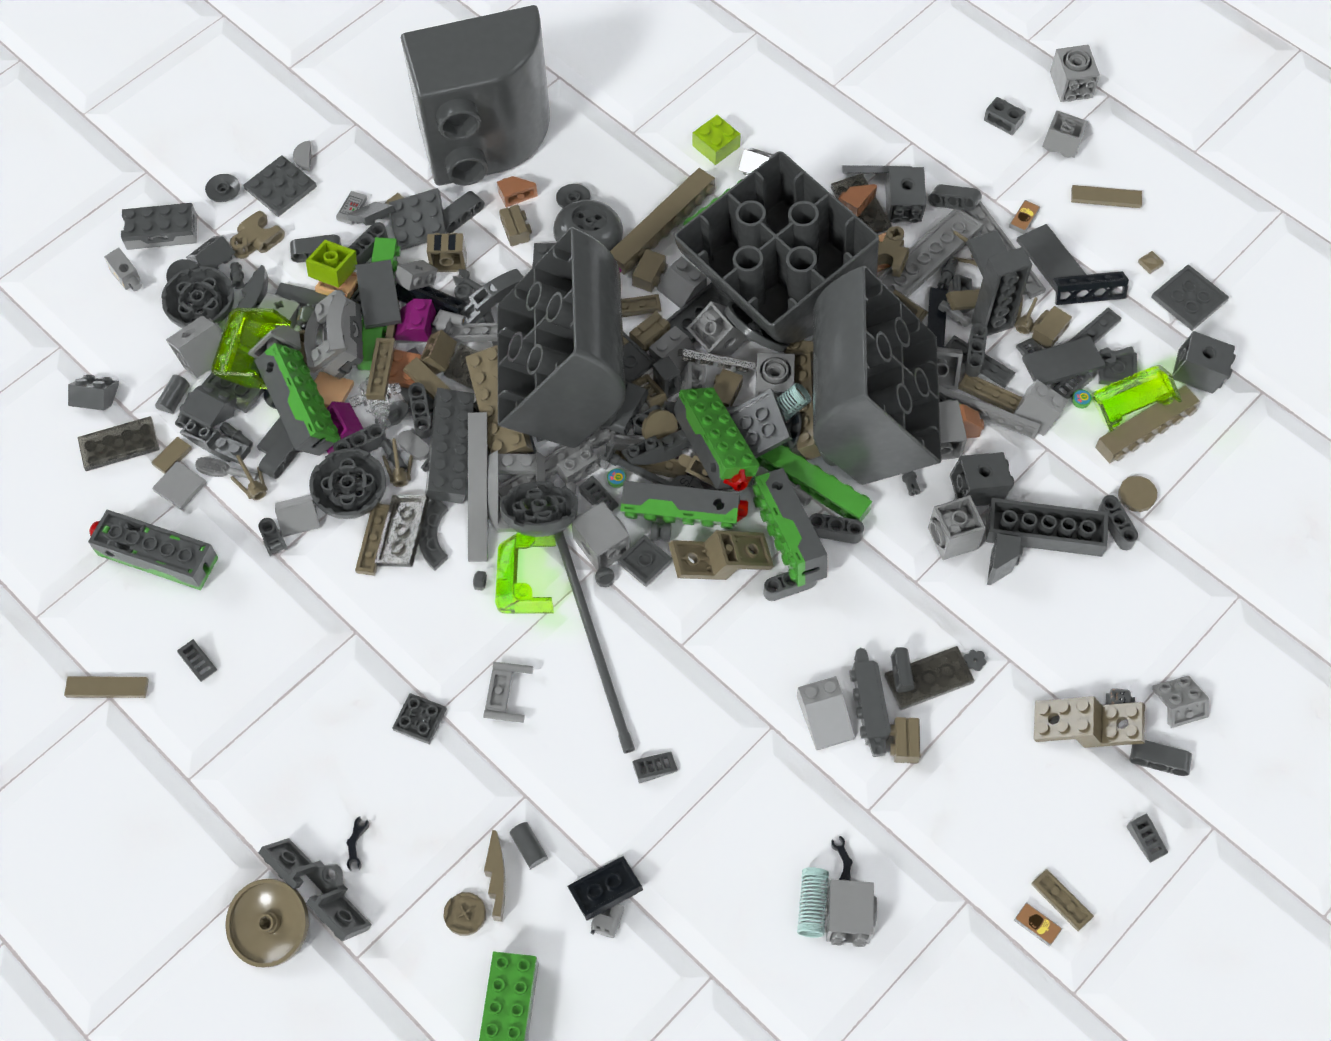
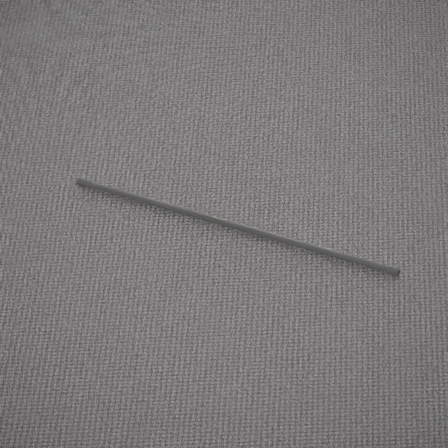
(623, 734)

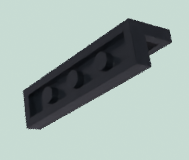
(1091, 283)
(440, 299)

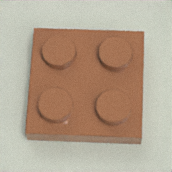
(400, 360)

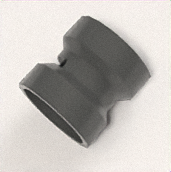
(660, 531)

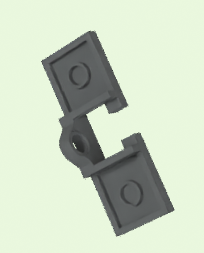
(332, 905)

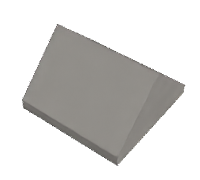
(297, 515)

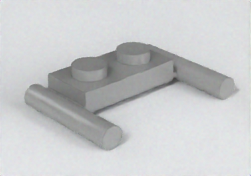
(499, 691)

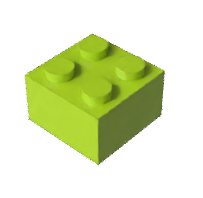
(716, 139)
(331, 263)

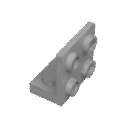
(1183, 701)

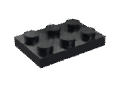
(605, 888)

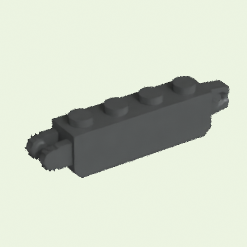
(871, 703)

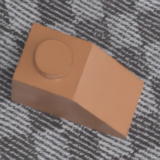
(516, 190)
(858, 197)
(972, 422)

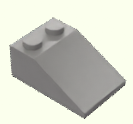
(1065, 134)
(825, 713)

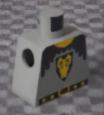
(123, 270)

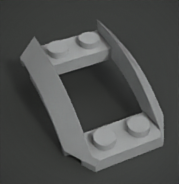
(332, 311)
(509, 465)

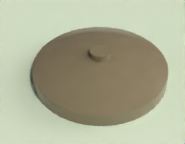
(267, 923)

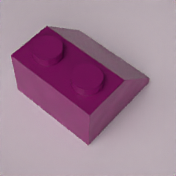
(416, 321)
(344, 419)

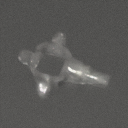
(379, 408)

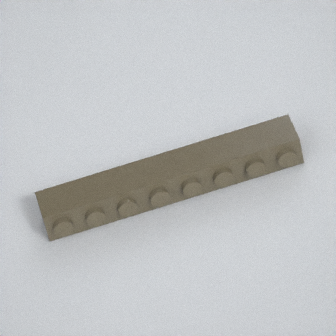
(663, 219)

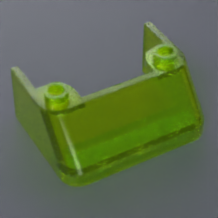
(240, 335)
(1134, 393)
(514, 596)

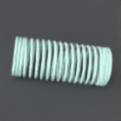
(797, 397)
(815, 876)

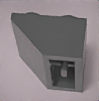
(92, 392)

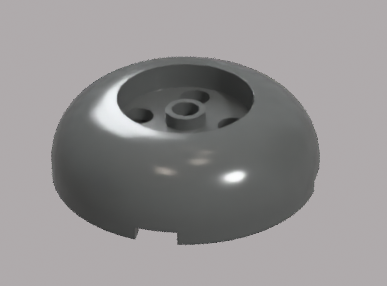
(591, 218)
(205, 289)
(346, 466)
(539, 510)

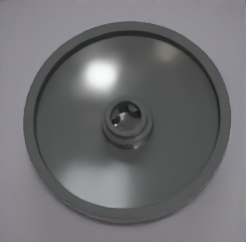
(751, 329)

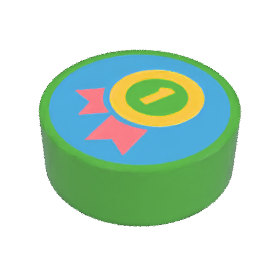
(1081, 398)
(616, 478)

